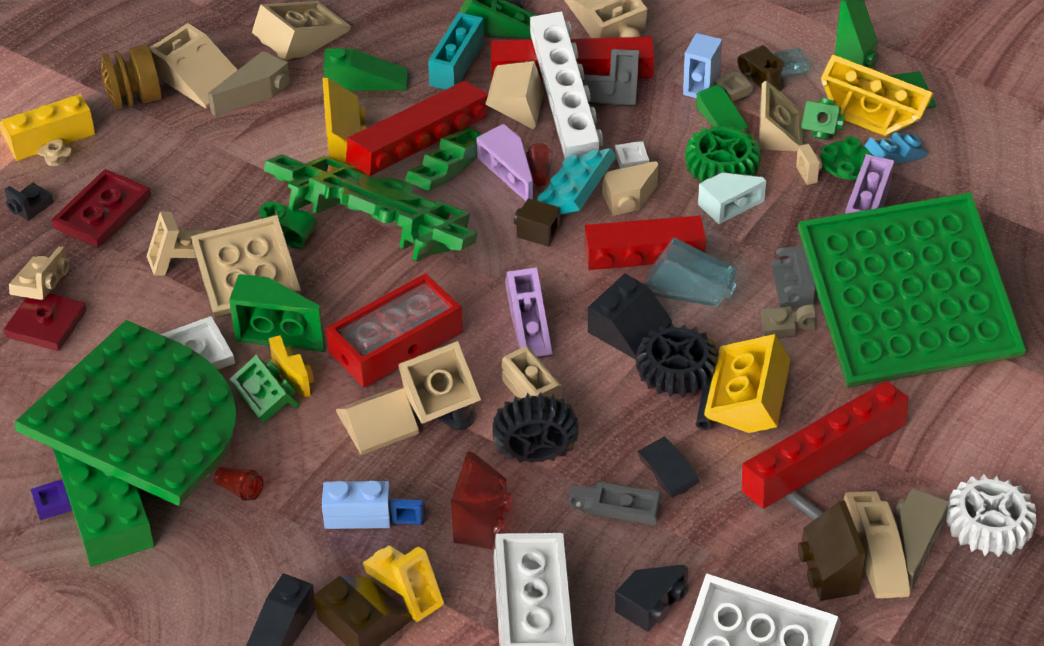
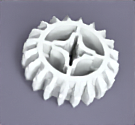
(991, 509)

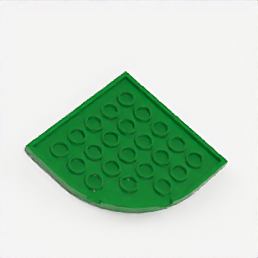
(139, 413)

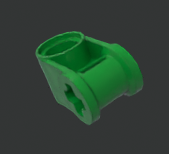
(295, 225)

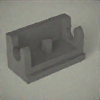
(793, 278)

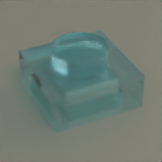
(794, 62)

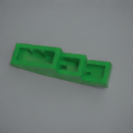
(446, 162)

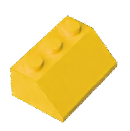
(342, 119)
(62, 120)
(749, 384)

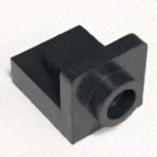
(28, 201)

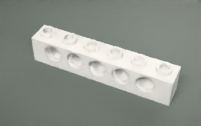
(564, 84)

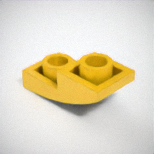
(291, 366)

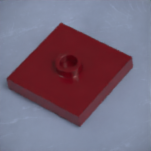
(45, 321)

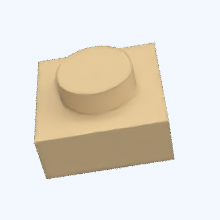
(808, 164)

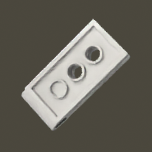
(532, 590)

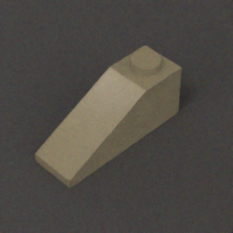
(252, 83)
(918, 527)

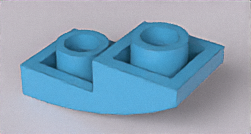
(899, 147)

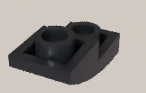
(669, 467)

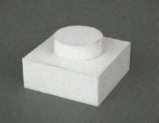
(631, 154)

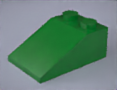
(268, 309)

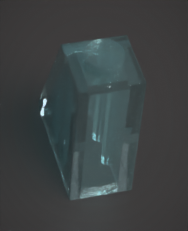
(690, 276)

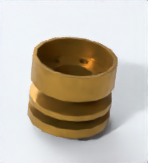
(130, 77)

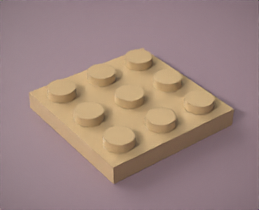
(244, 249)

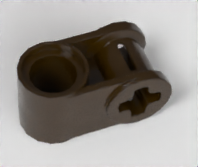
(762, 65)

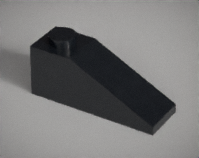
(284, 613)

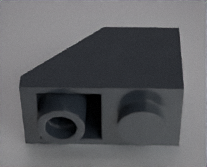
(650, 594)

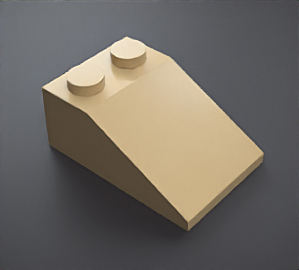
(297, 27)

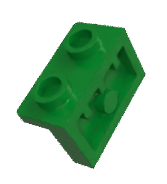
(263, 388)

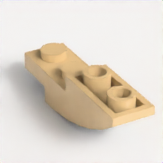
(881, 542)

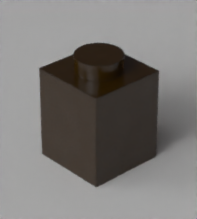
(537, 222)

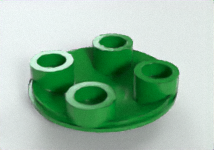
(844, 158)

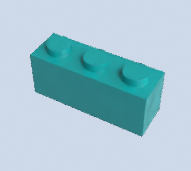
(456, 51)

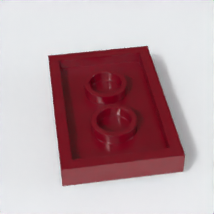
(101, 208)

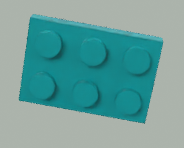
(577, 180)

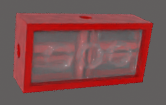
(394, 329)

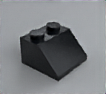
(626, 315)

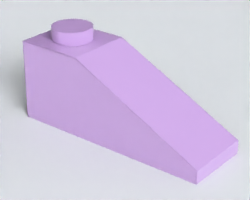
(504, 155)
(528, 311)

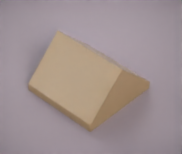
(517, 92)
(779, 121)
(438, 382)
(379, 420)

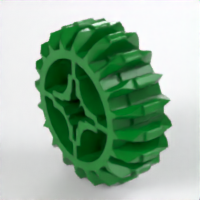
(722, 152)

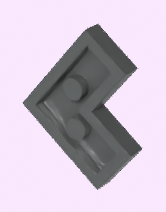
(621, 85)

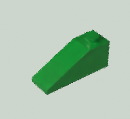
(500, 17)
(855, 34)
(362, 71)

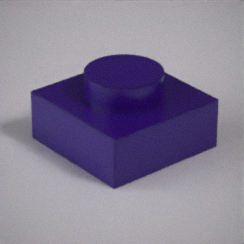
(51, 499)

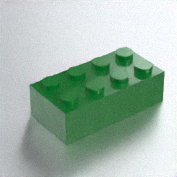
(104, 510)

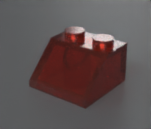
(479, 503)

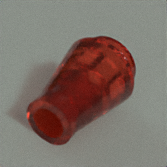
(539, 161)
(240, 482)

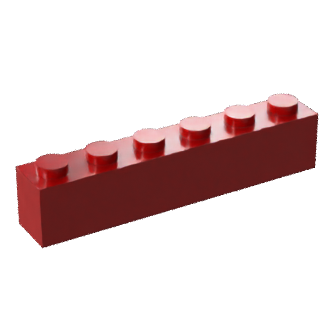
(592, 54)
(416, 128)
(824, 444)

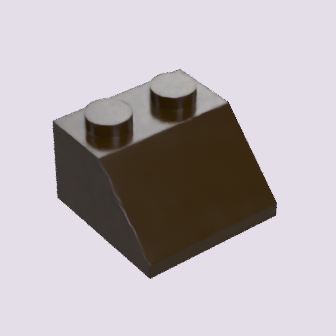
(833, 553)
(359, 611)

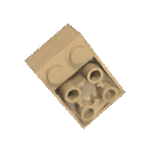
(191, 63)

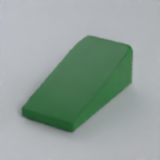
(718, 108)

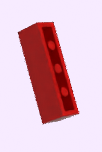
(639, 240)

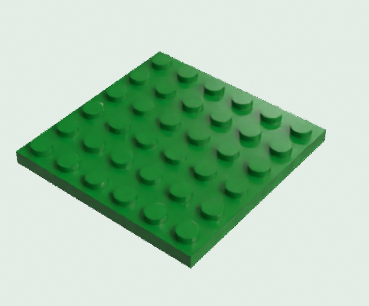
(910, 289)

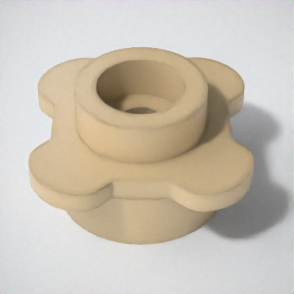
(55, 152)

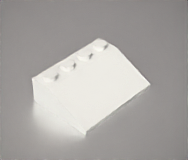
(748, 617)

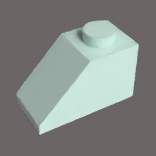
(730, 195)

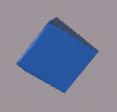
(407, 511)

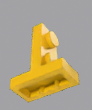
(409, 576)

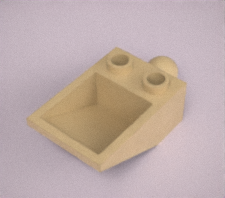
(610, 17)

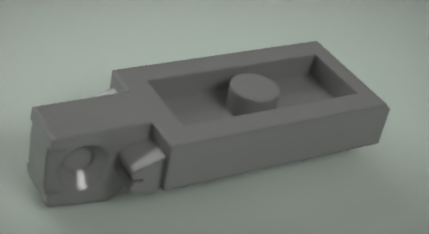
(616, 502)

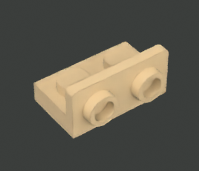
(40, 275)

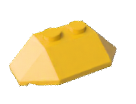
(873, 98)

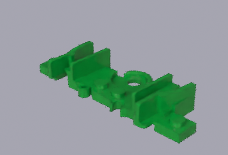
(384, 198)

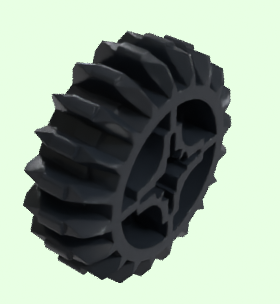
(677, 351)
(535, 428)

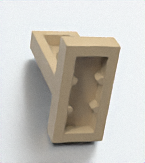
(169, 243)

